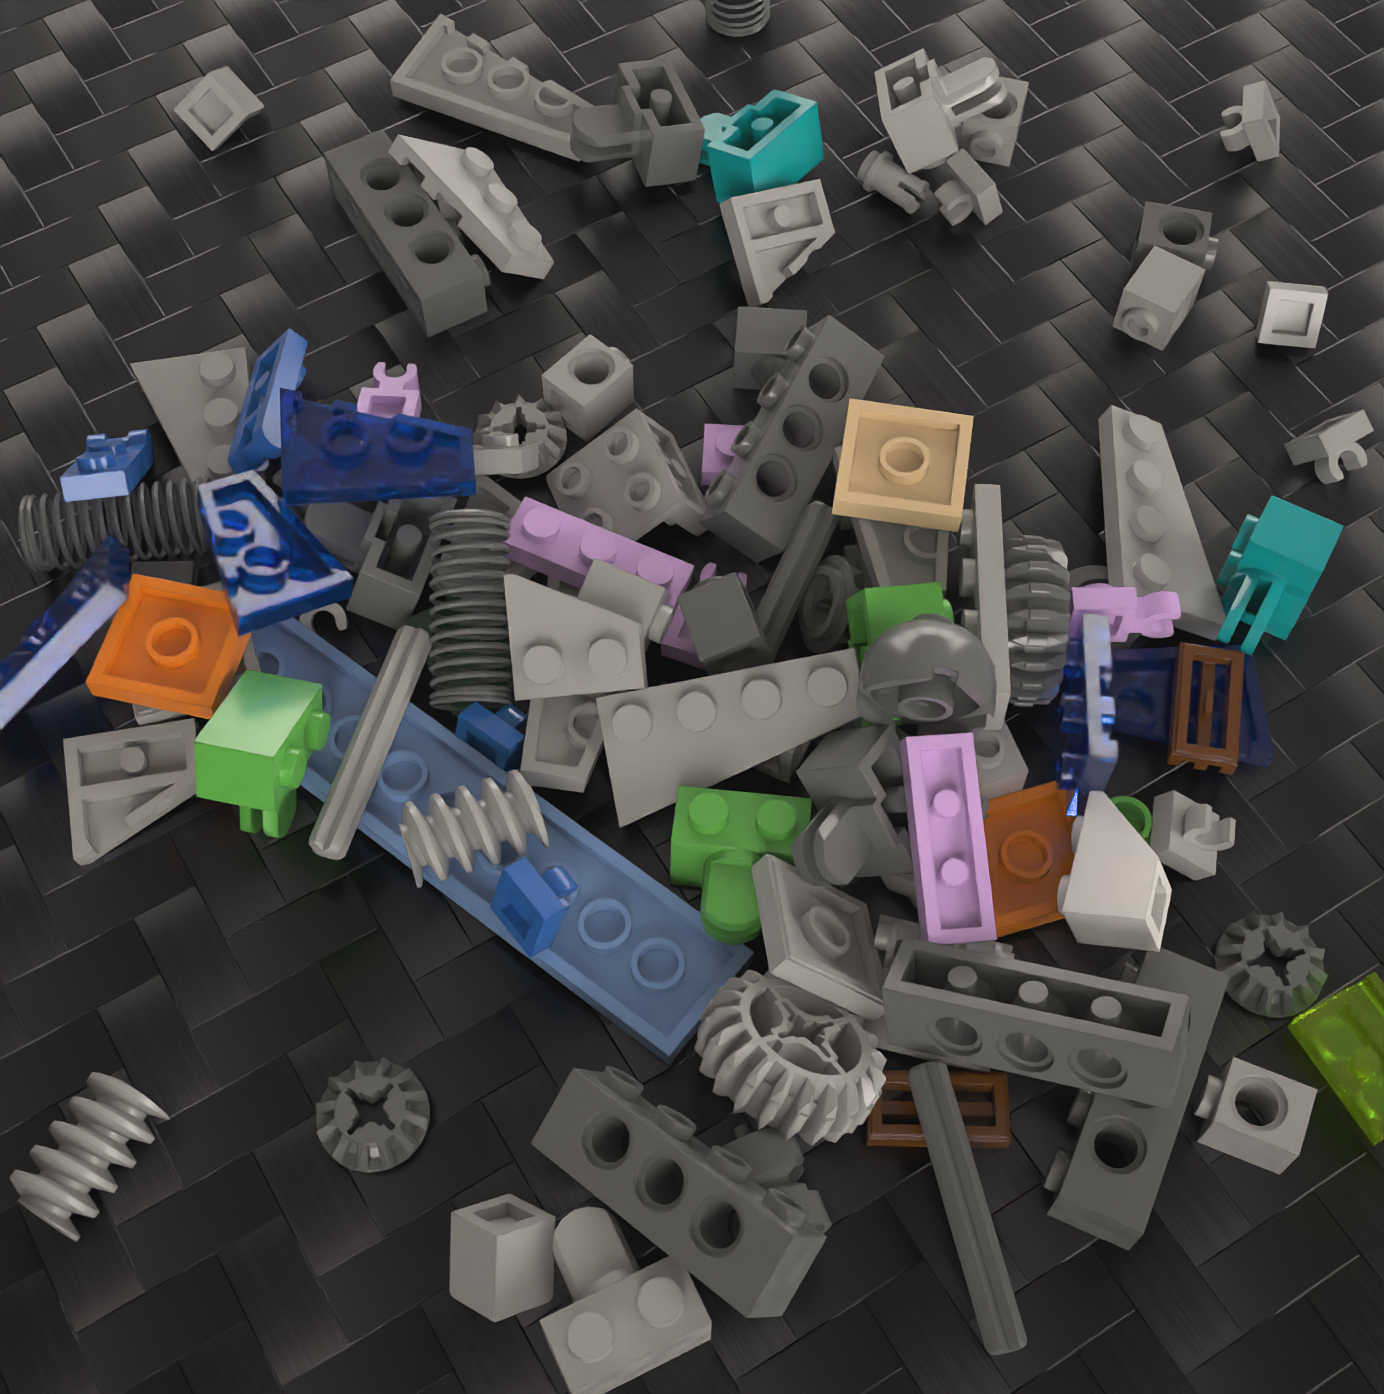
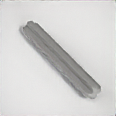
(370, 743)

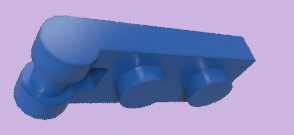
(259, 423)
(109, 466)

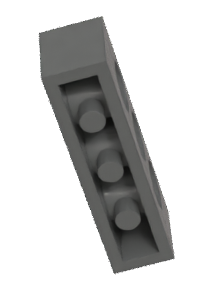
(408, 234)
(841, 370)
(1037, 1021)
(1120, 1200)
(774, 1240)

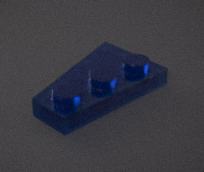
(359, 456)
(266, 554)
(65, 626)
(1143, 698)
(1087, 715)

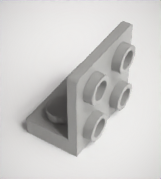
(630, 481)

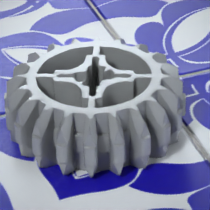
(790, 1057)

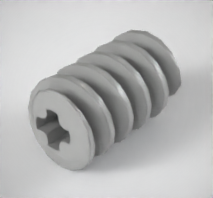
(471, 826)
(85, 1152)

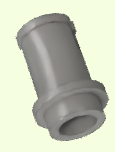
(888, 178)

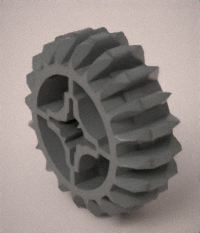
(1036, 617)

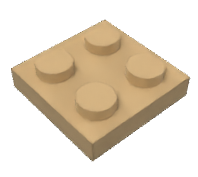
(903, 465)

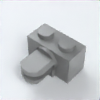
(925, 108)
(619, 1314)

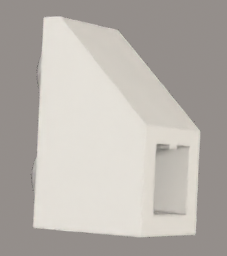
(1115, 882)

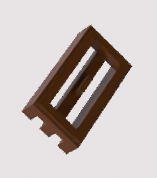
(1200, 752)
(962, 1082)

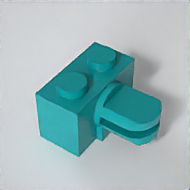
(762, 145)
(1276, 572)

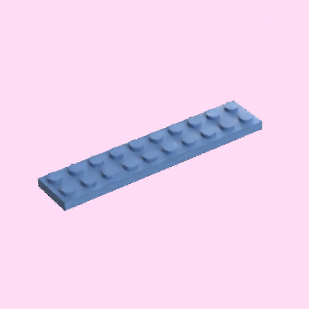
(625, 938)

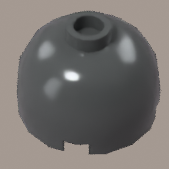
(928, 677)

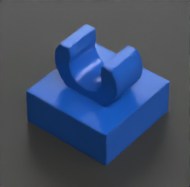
(494, 734)
(532, 903)

